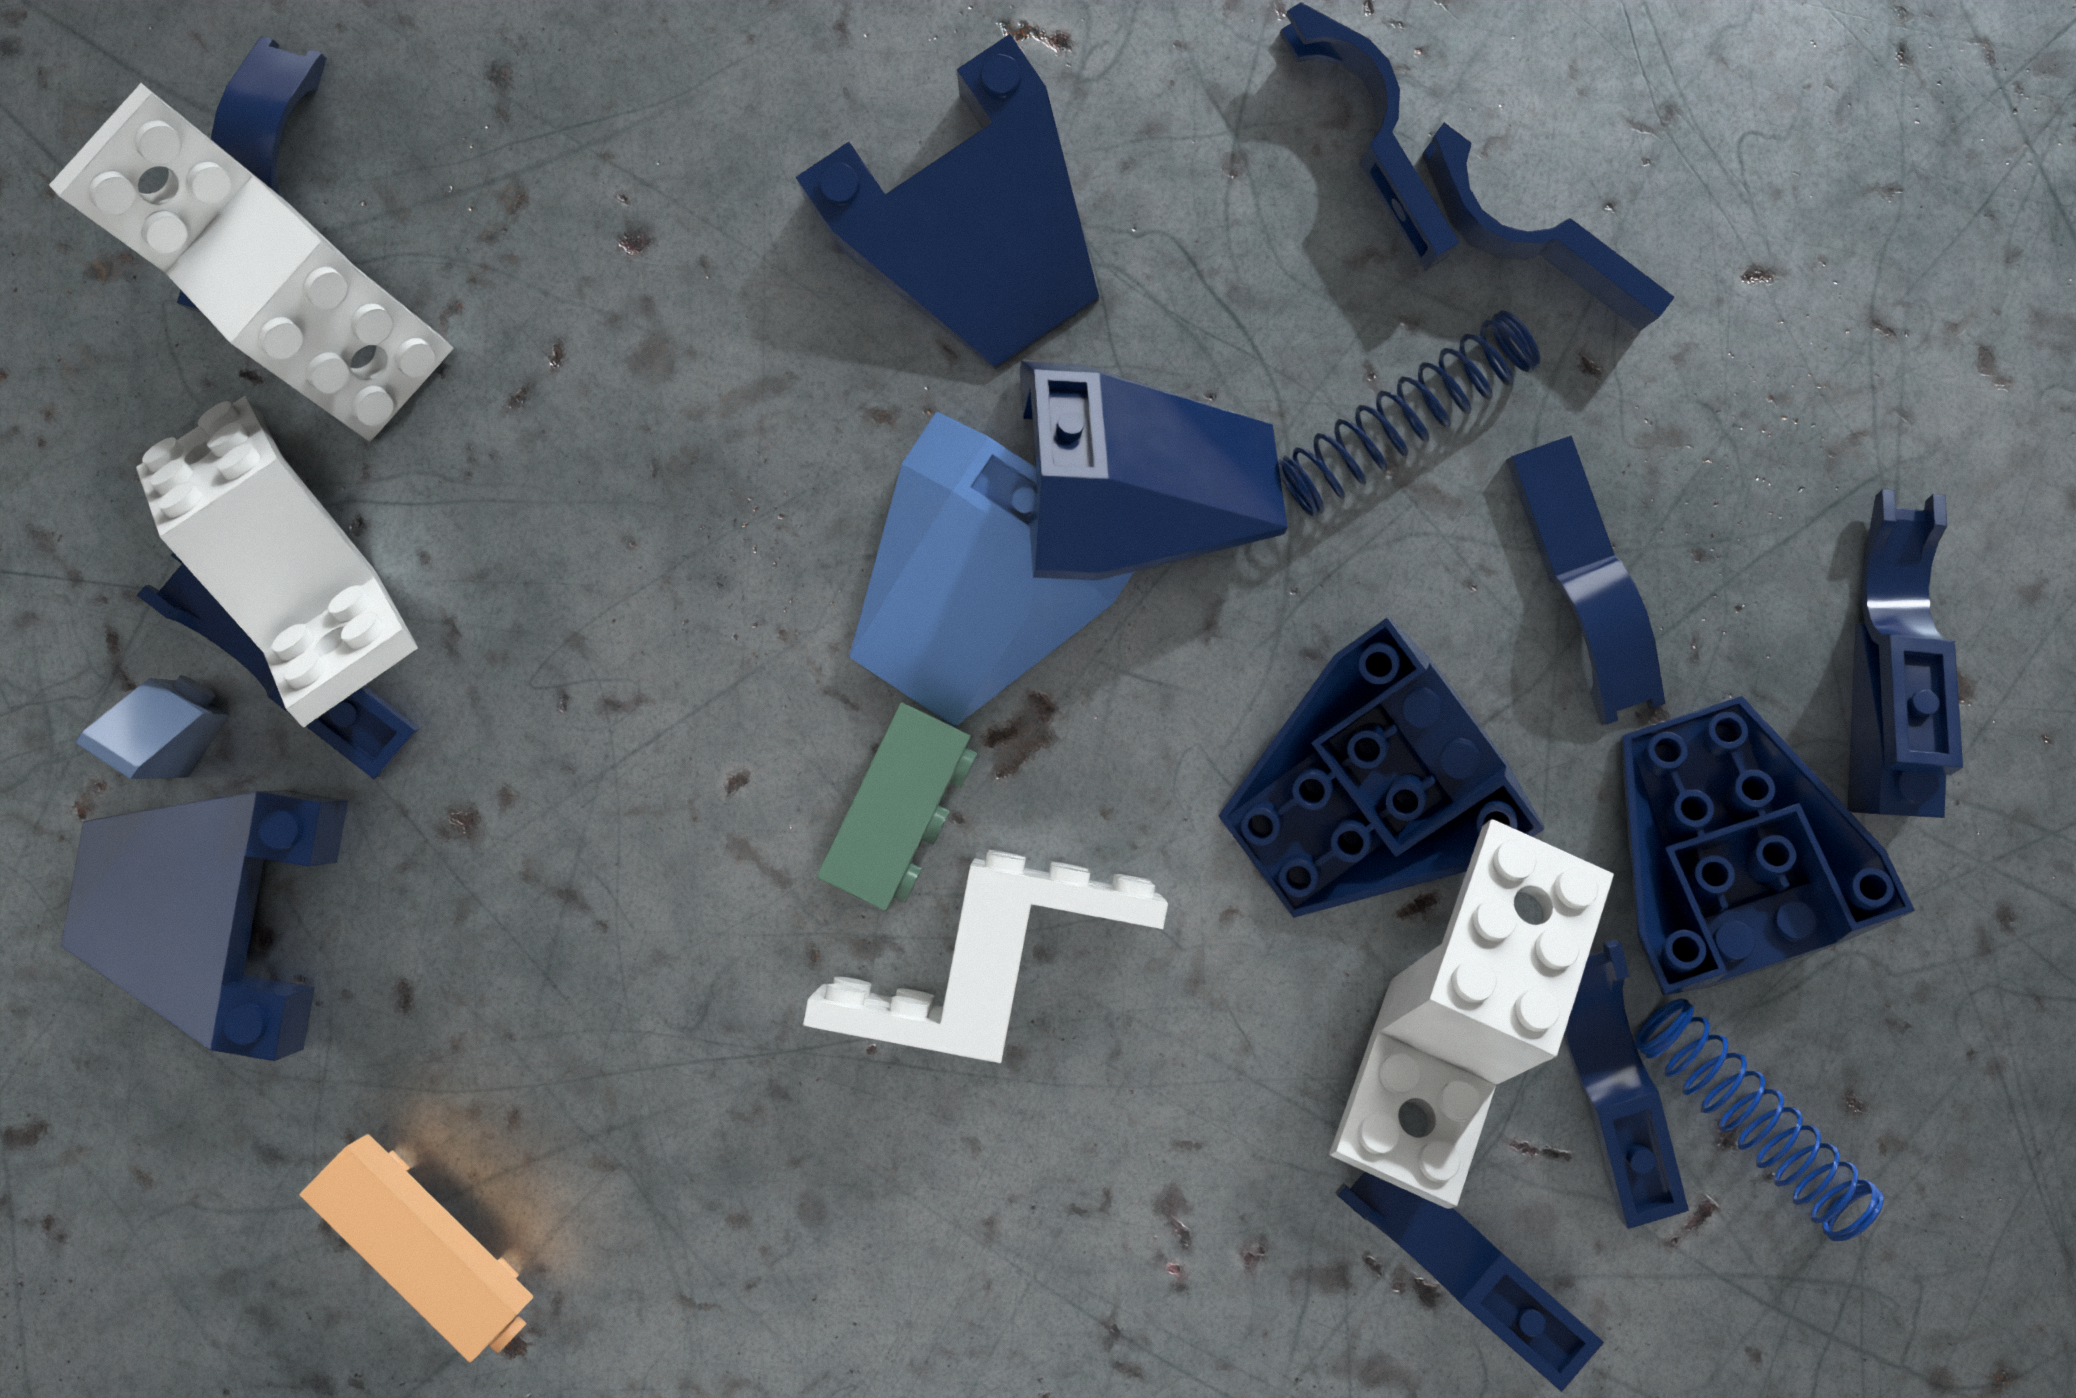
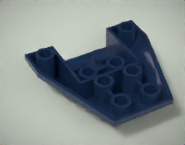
(1141, 474)
(1373, 781)
(1742, 851)

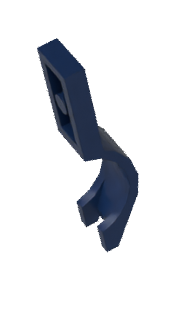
(257, 108)
(1384, 162)
(1564, 246)
(1589, 576)
(1915, 660)
(358, 727)
(1622, 1095)
(1478, 1277)

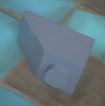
(156, 729)

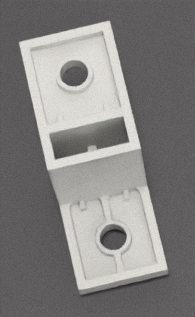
(251, 264)
(273, 558)
(983, 960)
(1472, 1013)

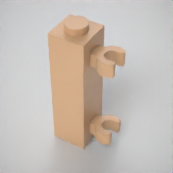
(419, 1248)

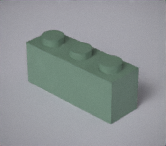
(897, 808)

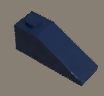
(1870, 785)

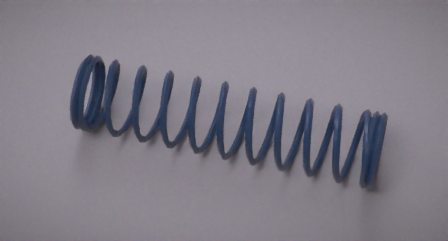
(1301, 485)

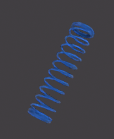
(1670, 1035)

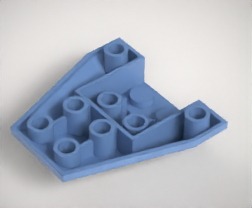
(953, 578)

